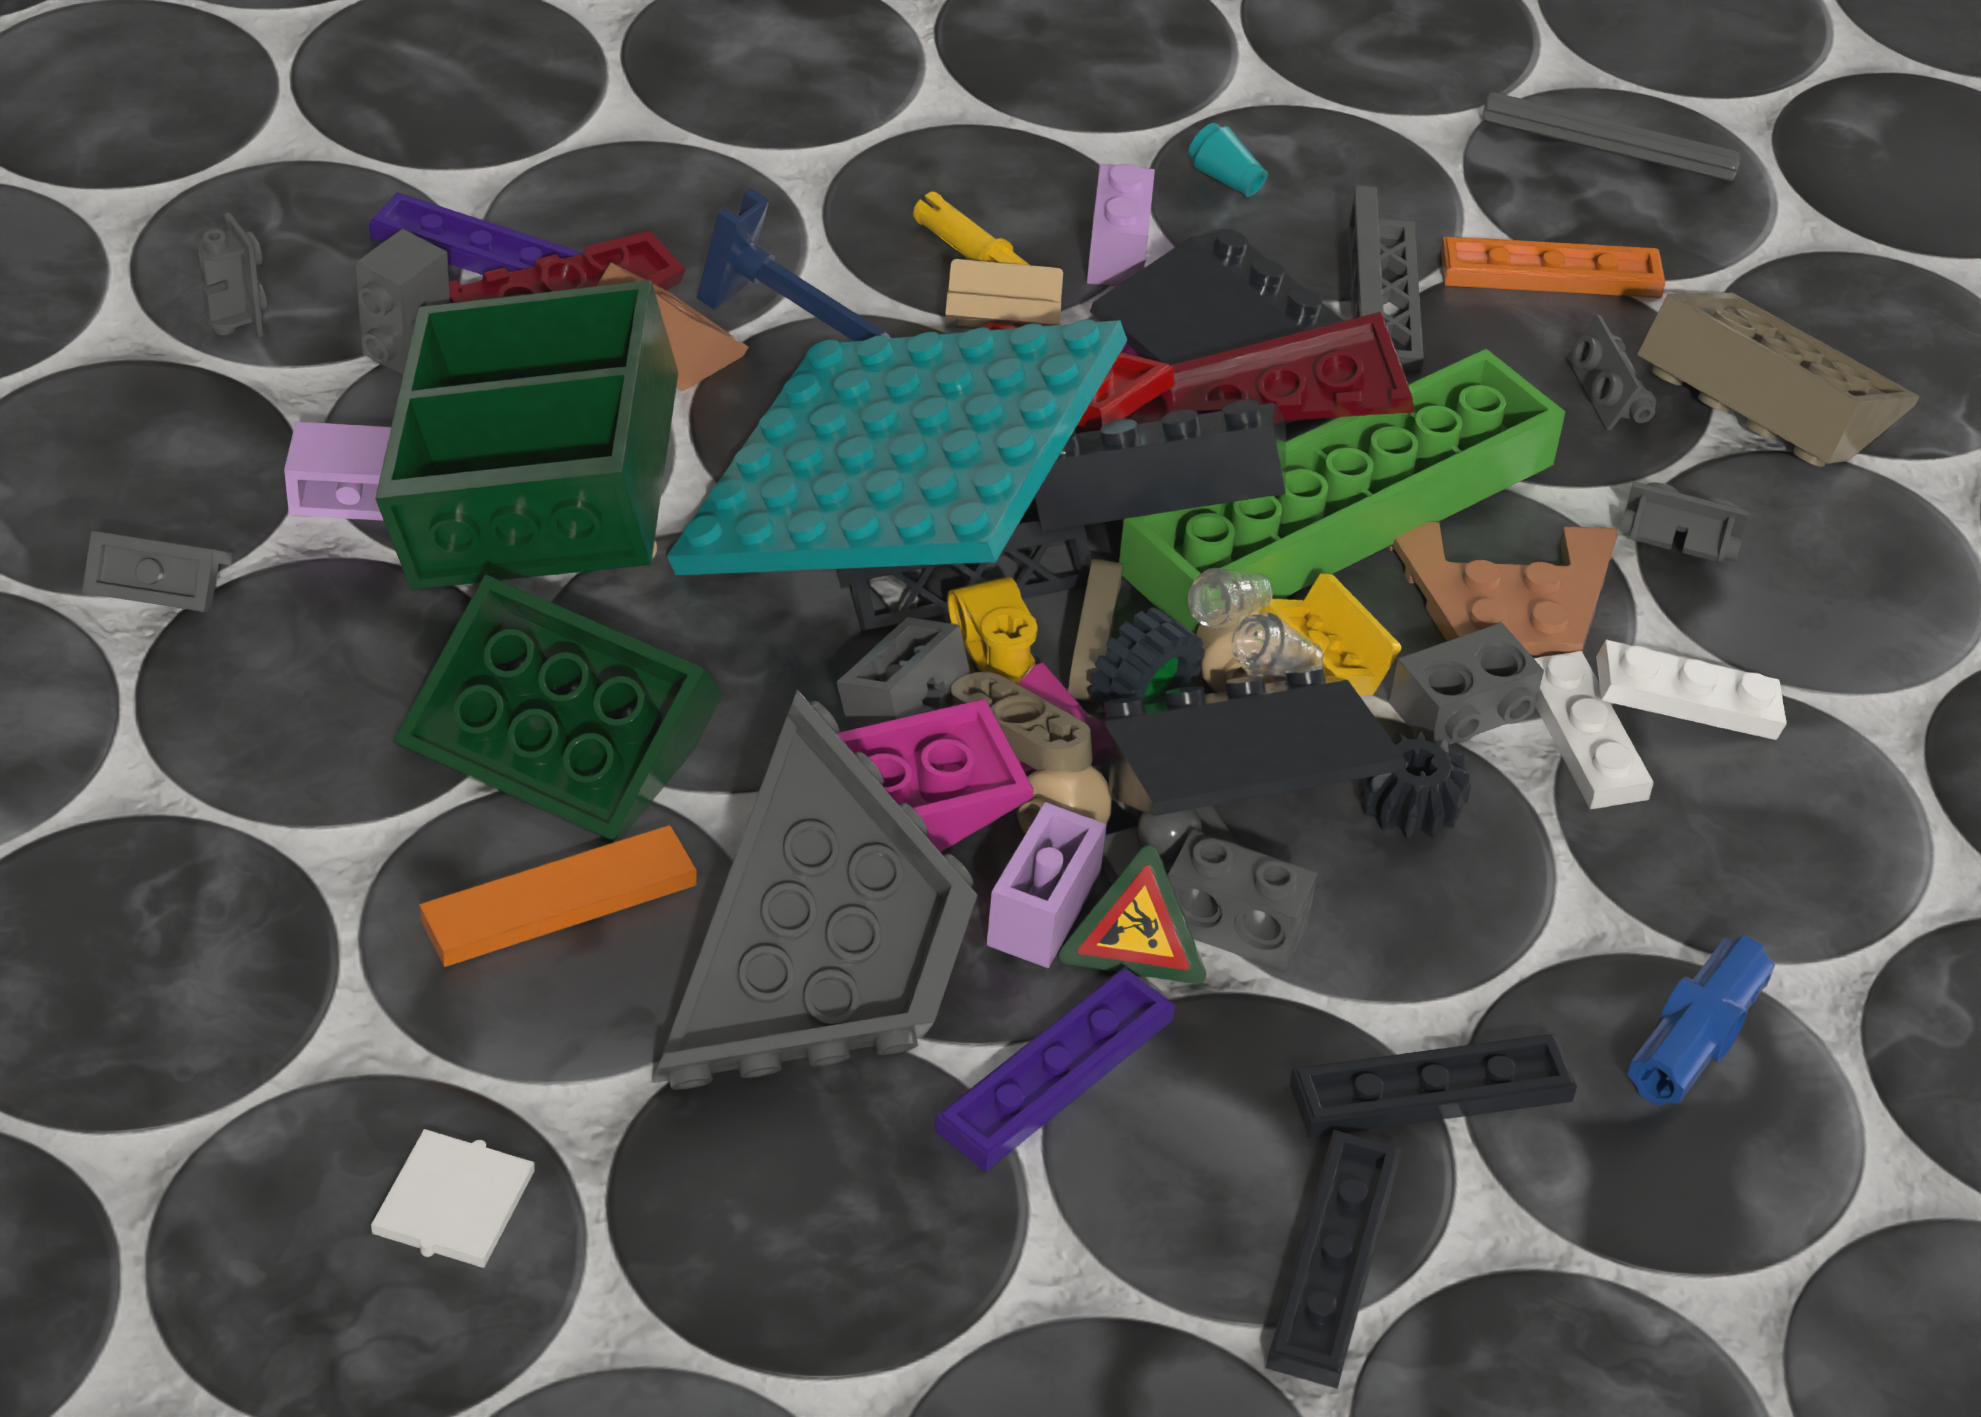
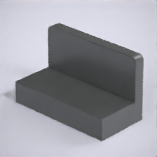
(152, 571)

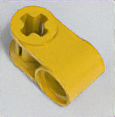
(995, 627)

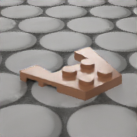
(1538, 602)

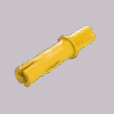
(962, 232)

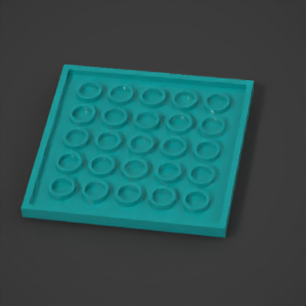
(901, 451)

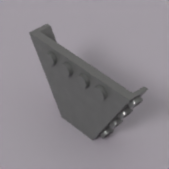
(827, 922)

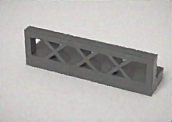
(1367, 261)

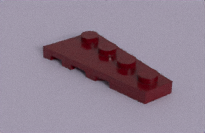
(636, 253)
(1307, 375)

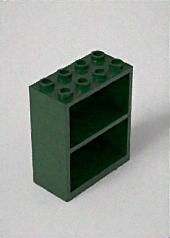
(530, 436)

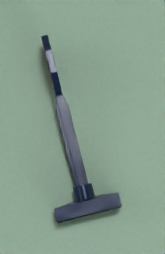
(737, 258)

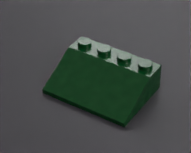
(559, 710)

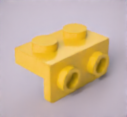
(1347, 633)

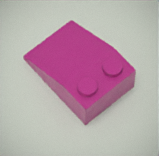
(947, 767)

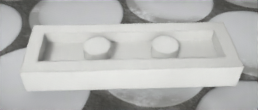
(1690, 689)
(1589, 733)

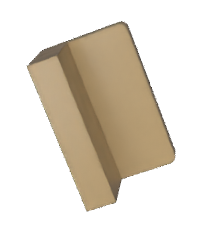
(1002, 294)

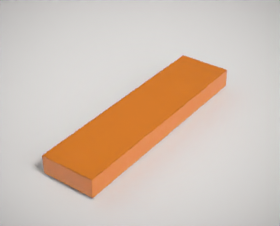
(1552, 267)
(557, 895)

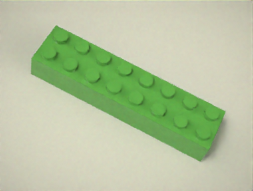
(1356, 487)

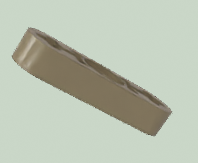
(1095, 625)
(1033, 727)

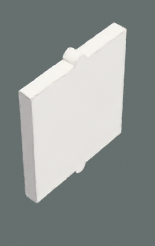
(453, 1198)

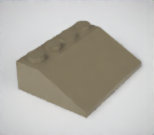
(1772, 375)

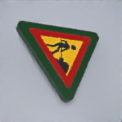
(1138, 927)

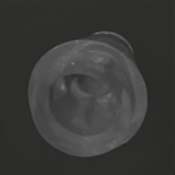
(1226, 597)
(1271, 646)

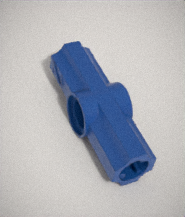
(1701, 1020)

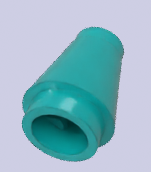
(1226, 159)

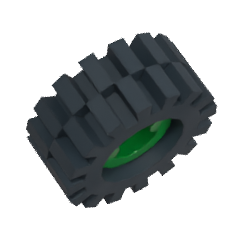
(1147, 660)

